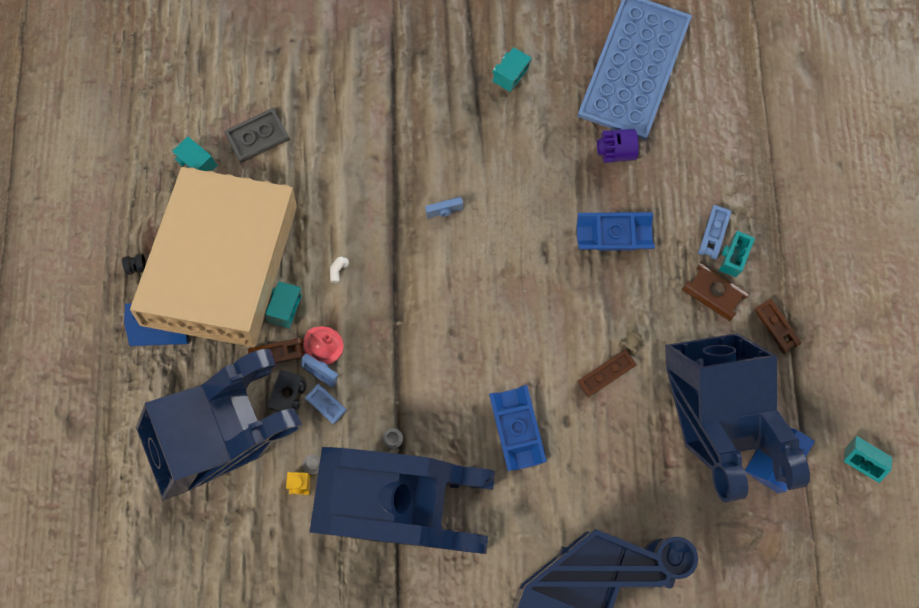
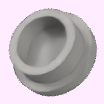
(393, 438)
(311, 464)

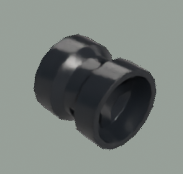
(134, 264)

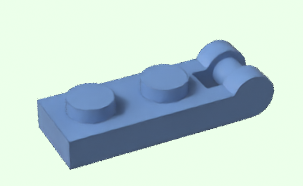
(714, 231)

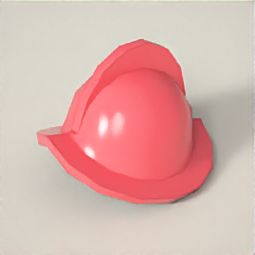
(323, 344)

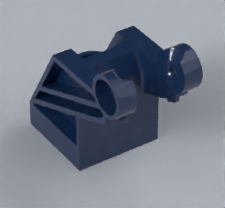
(729, 406)
(210, 427)
(392, 498)
(599, 564)

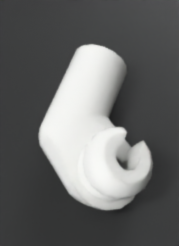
(336, 267)

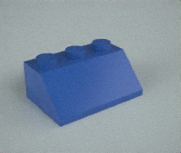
(146, 336)
(761, 466)

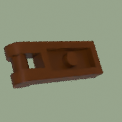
(777, 326)
(280, 350)

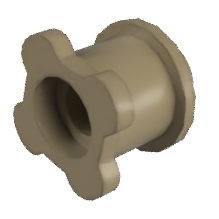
(631, 342)

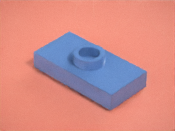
(444, 208)
(319, 370)
(326, 404)

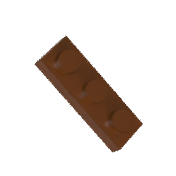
(607, 373)

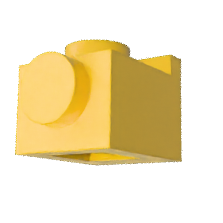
(298, 483)

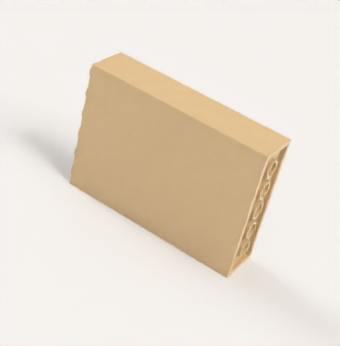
(215, 257)

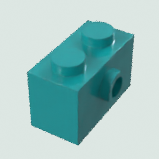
(511, 69)
(190, 154)
(736, 254)
(283, 304)
(868, 459)

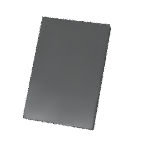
(257, 135)

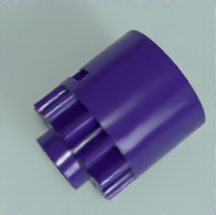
(618, 145)

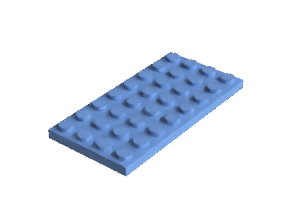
(634, 66)

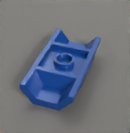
(614, 231)
(517, 428)

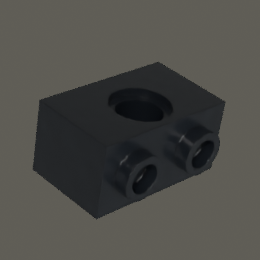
(285, 381)

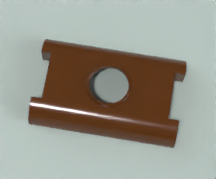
(701, 291)

